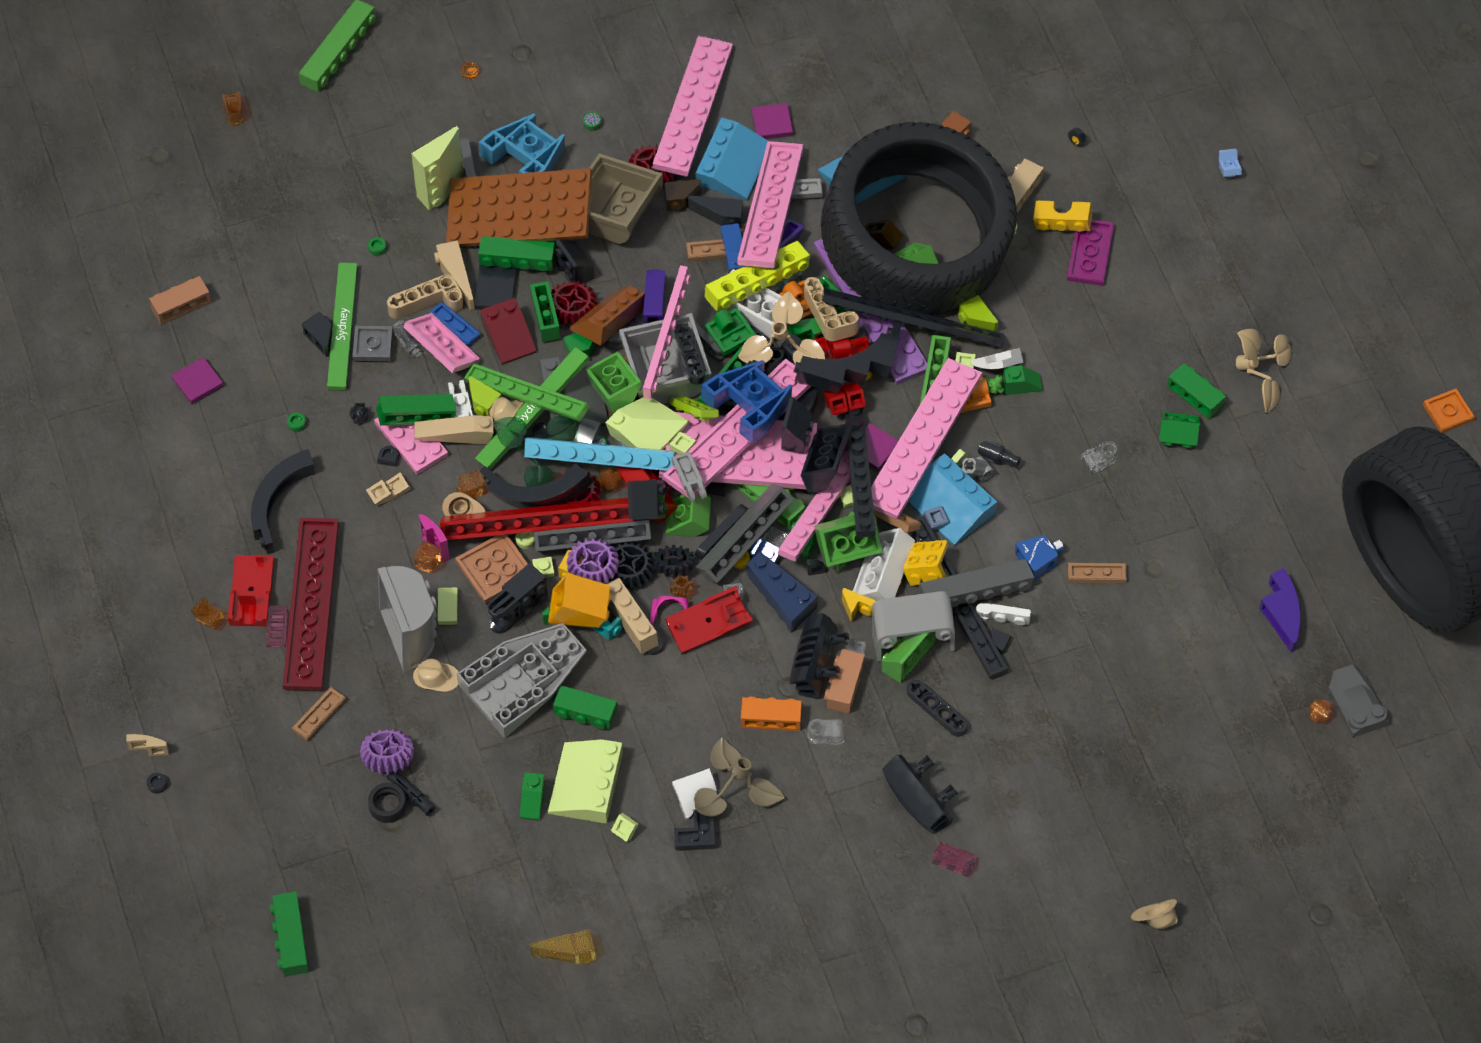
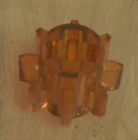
(609, 478)
(681, 586)
(1320, 710)

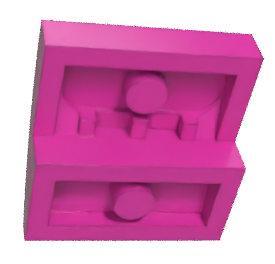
(432, 534)

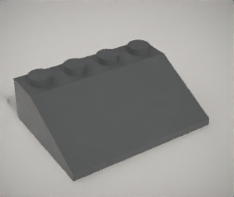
(579, 389)

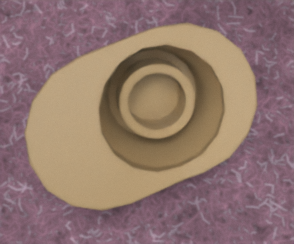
(504, 408)
(460, 503)
(436, 676)
(1157, 915)

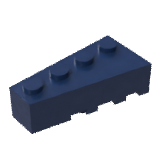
(782, 591)

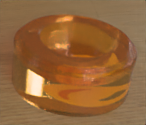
(469, 70)

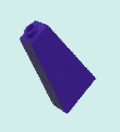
(654, 296)

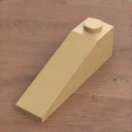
(452, 264)
(464, 429)

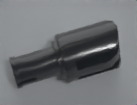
(997, 453)

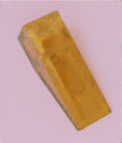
(569, 948)

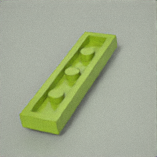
(694, 407)

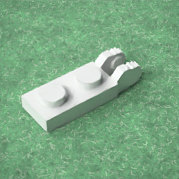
(461, 400)
(1003, 613)

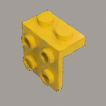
(925, 562)

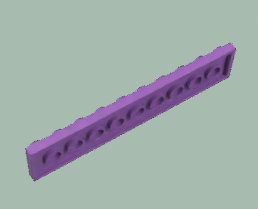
(908, 359)

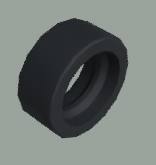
(387, 816)

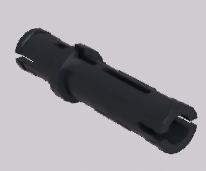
(425, 806)

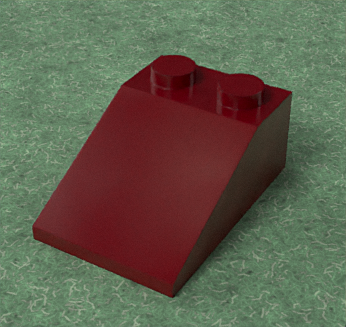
(507, 331)

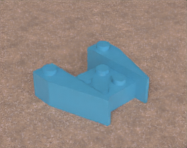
(524, 142)

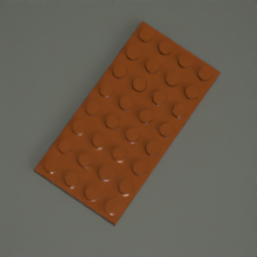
(520, 206)

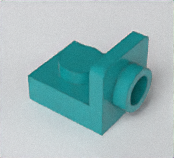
(609, 630)

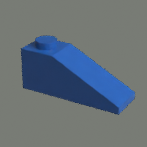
(732, 242)

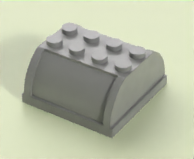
(639, 347)
(407, 614)

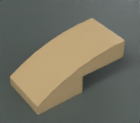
(387, 491)
(154, 746)

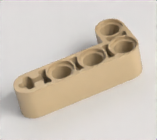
(402, 304)
(832, 325)

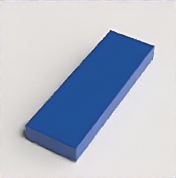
(456, 324)

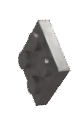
(372, 343)

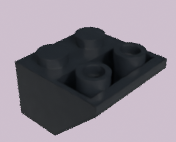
(573, 262)

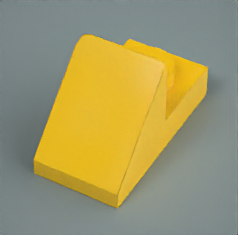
(856, 602)

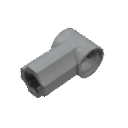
(978, 467)

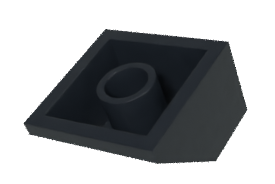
(796, 427)
(646, 499)

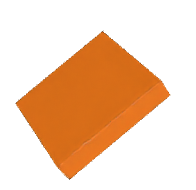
(1448, 410)

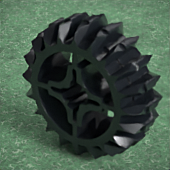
(633, 556)

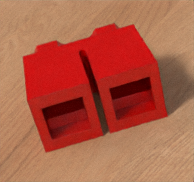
(848, 395)

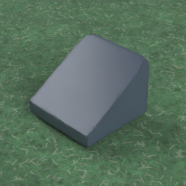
(936, 518)

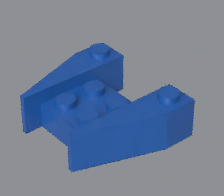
(751, 391)

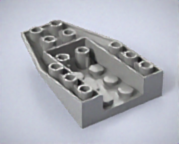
(520, 675)

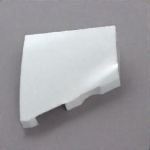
(999, 360)
(687, 788)

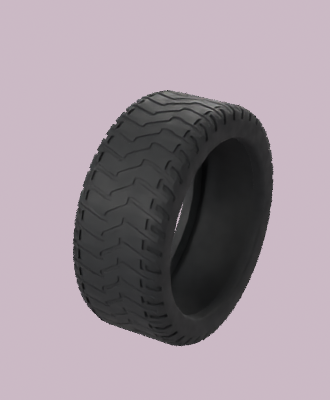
(935, 155)
(1419, 525)

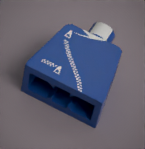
(1039, 554)

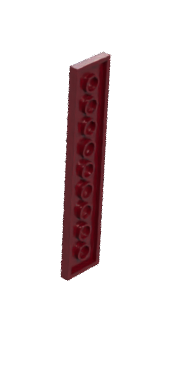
(310, 604)

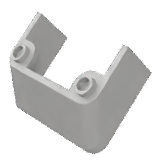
(912, 616)

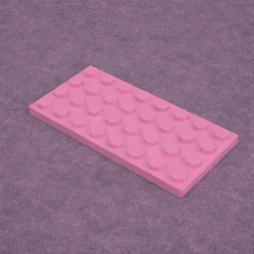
(760, 462)

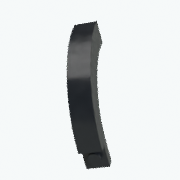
(275, 482)
(552, 493)

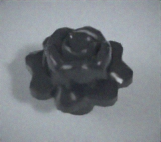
(359, 413)

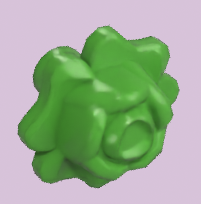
(994, 384)

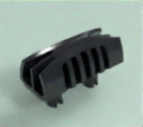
(813, 655)
(915, 795)

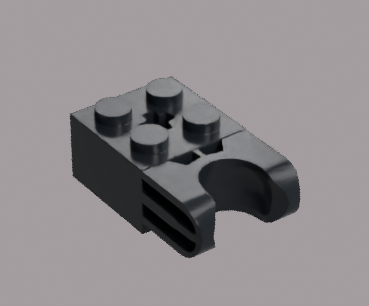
(517, 598)

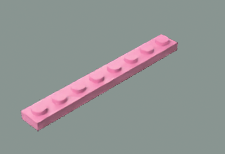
(665, 337)
(815, 512)

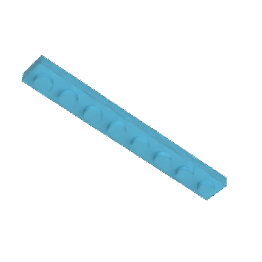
(598, 453)

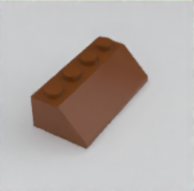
(610, 315)

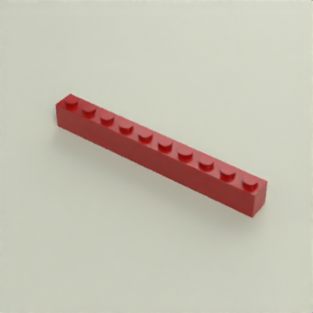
(535, 519)

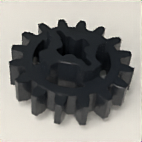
(673, 560)

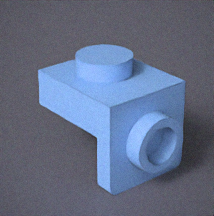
(1228, 163)

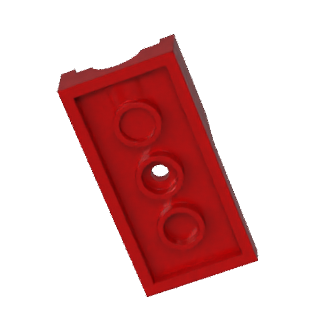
(247, 606)
(726, 615)

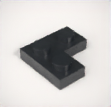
(697, 837)

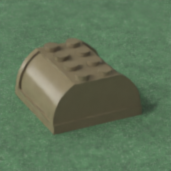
(619, 197)

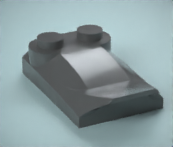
(1356, 701)

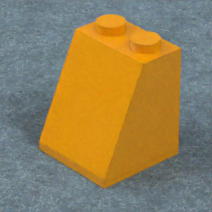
(579, 602)

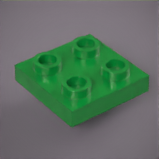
(729, 330)

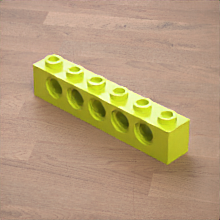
(753, 279)

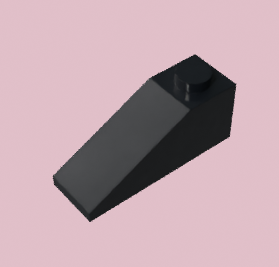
(718, 210)

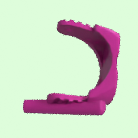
(662, 600)

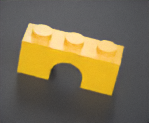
(1076, 219)

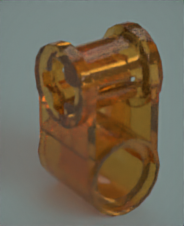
(233, 108)

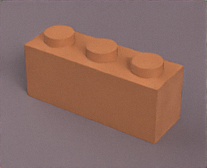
(180, 300)
(843, 689)

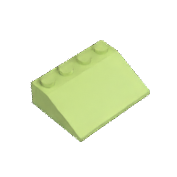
(435, 166)
(586, 780)

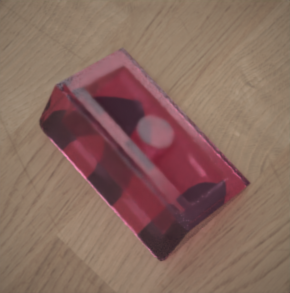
(954, 859)

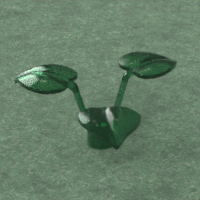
(511, 433)

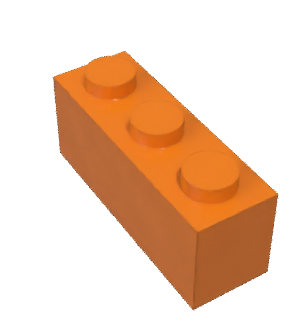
(771, 714)

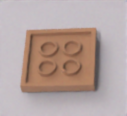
(491, 565)

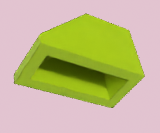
(977, 314)
(482, 396)

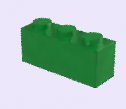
(546, 319)
(1196, 391)
(585, 708)

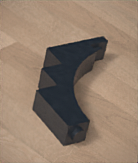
(830, 373)

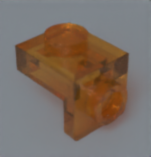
(207, 614)

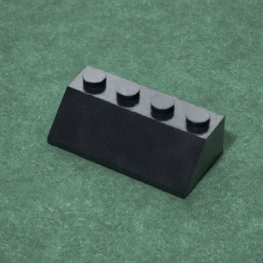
(824, 457)

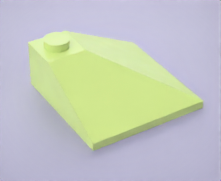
(645, 424)

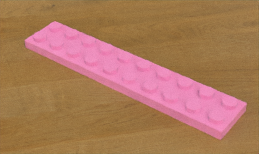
(692, 106)
(770, 205)
(923, 437)
(724, 441)

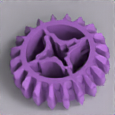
(594, 555)
(387, 751)

